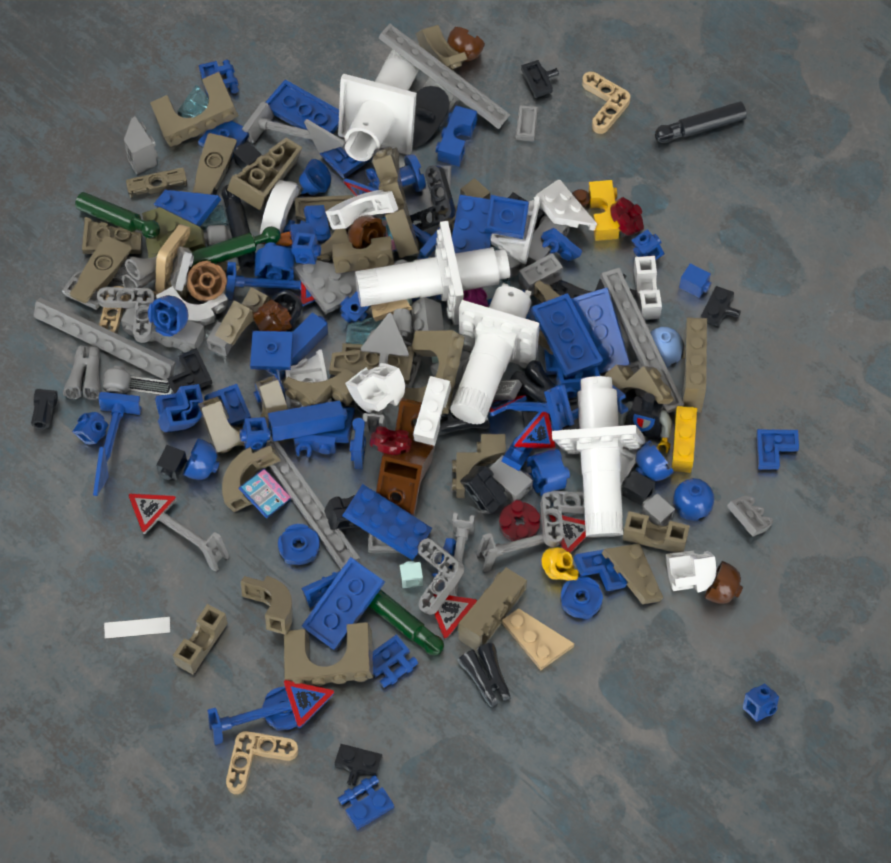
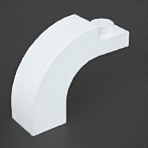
(369, 203)
(279, 204)
(203, 312)

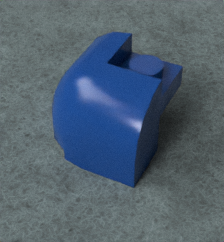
(180, 409)

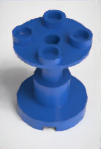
(409, 174)

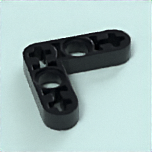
(440, 204)

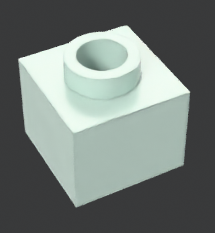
(411, 574)

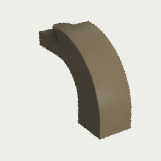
(243, 469)
(276, 595)

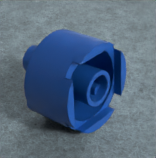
(274, 262)
(548, 471)

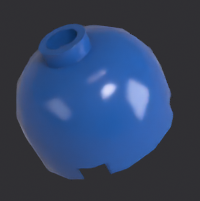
(168, 315)
(201, 461)
(652, 463)
(693, 499)

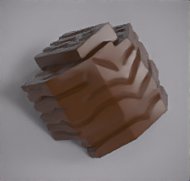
(272, 317)

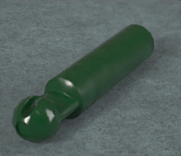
(116, 215)
(235, 246)
(406, 623)

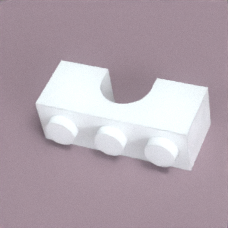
(647, 293)
(431, 410)

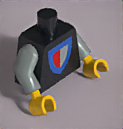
(649, 418)

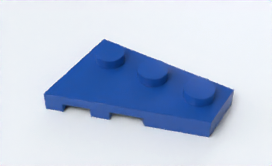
(188, 205)

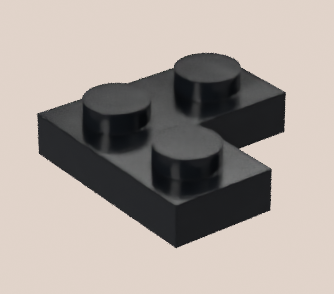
(194, 373)

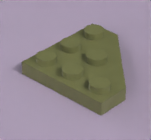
(168, 223)

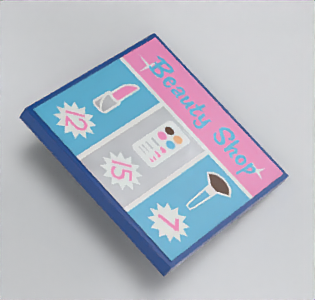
(265, 493)

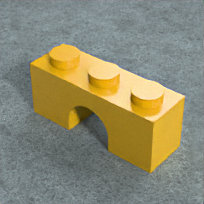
(603, 196)
(684, 439)

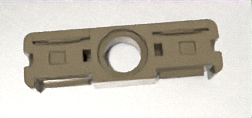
(143, 184)

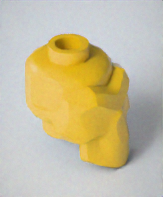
(559, 564)

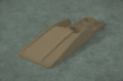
(213, 163)
(100, 268)

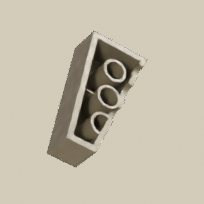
(258, 180)
(491, 608)

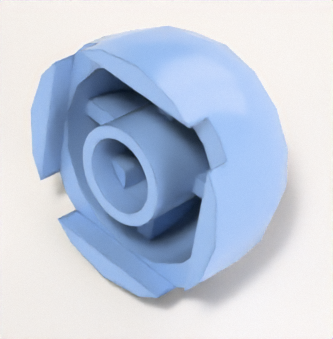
(668, 343)

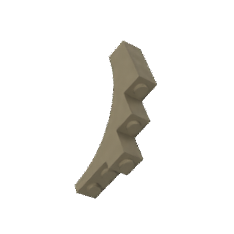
(399, 222)

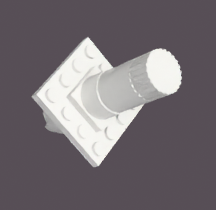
(378, 111)
(441, 275)
(495, 338)
(600, 445)

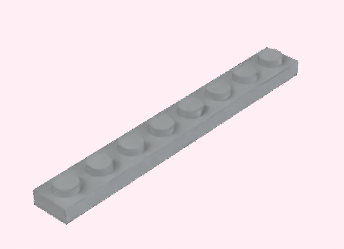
(444, 76)
(638, 331)
(104, 339)
(311, 507)

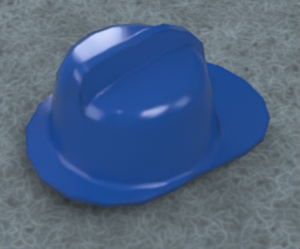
(315, 178)

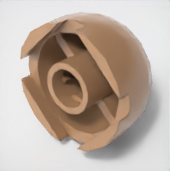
(206, 281)

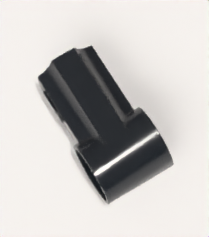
(44, 403)

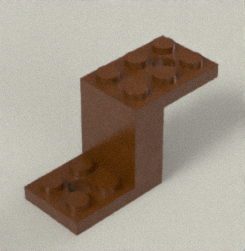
(405, 471)

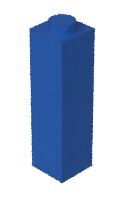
(305, 338)
(307, 420)

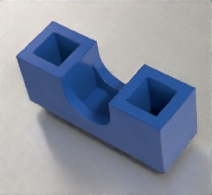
(460, 122)

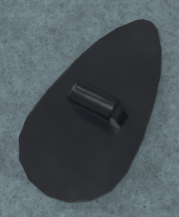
(430, 112)

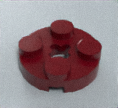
(628, 216)
(390, 441)
(516, 511)

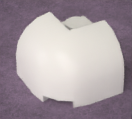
(377, 387)
(691, 570)

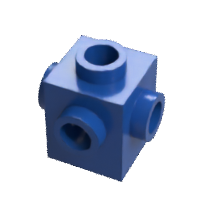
(647, 245)
(306, 248)
(353, 316)
(90, 427)
(255, 433)
(761, 702)

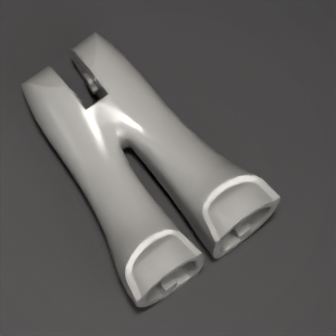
(140, 272)
(91, 385)

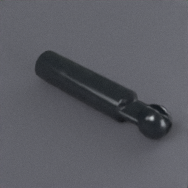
(701, 122)
(238, 224)

